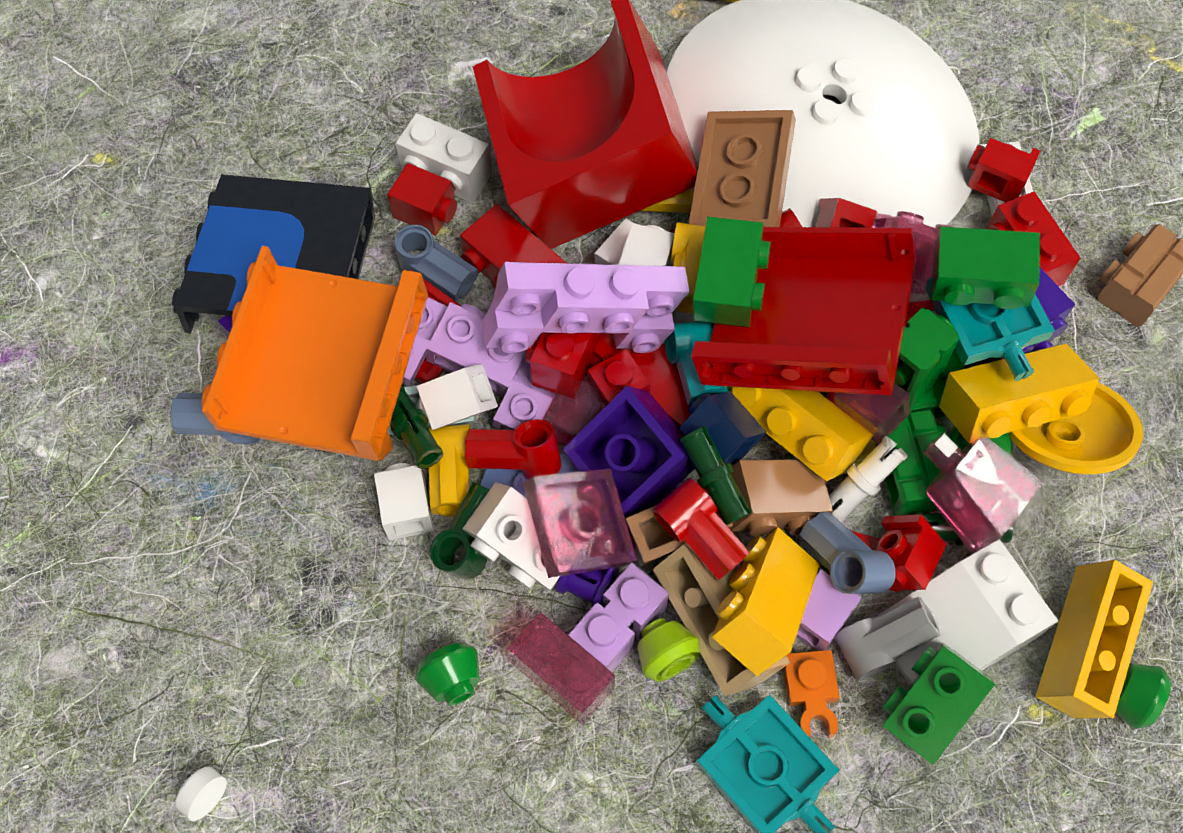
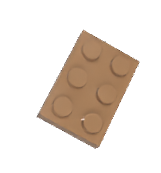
(743, 166)

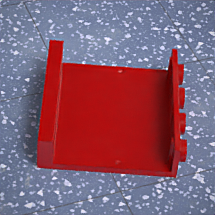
(826, 314)

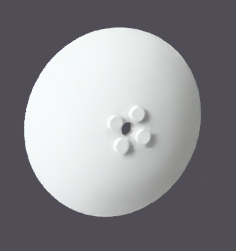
(901, 118)

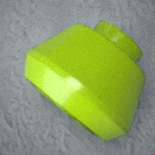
(666, 649)

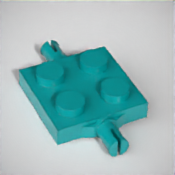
(996, 332)
(767, 767)

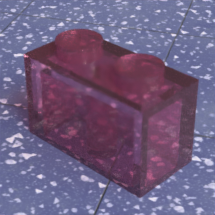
(561, 668)

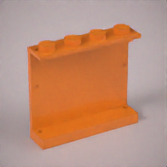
(315, 358)

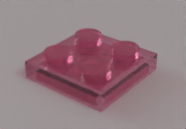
(579, 522)

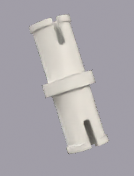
(865, 478)

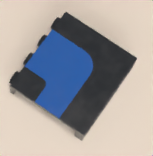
(300, 222)

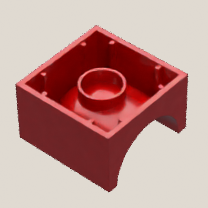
(590, 138)

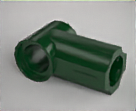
(450, 540)

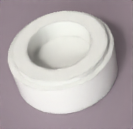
(200, 793)

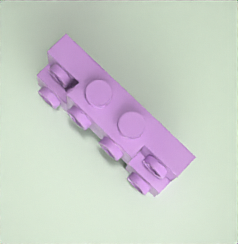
(584, 298)
(455, 340)

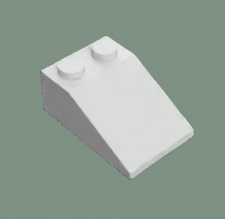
(981, 610)

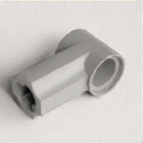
(876, 643)

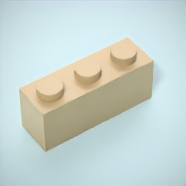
(696, 600)

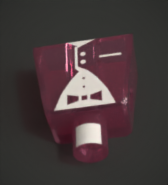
(978, 489)

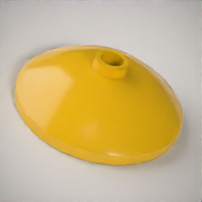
(1088, 443)

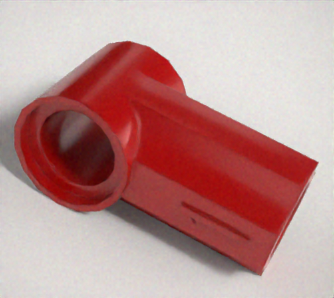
(527, 448)
(692, 519)

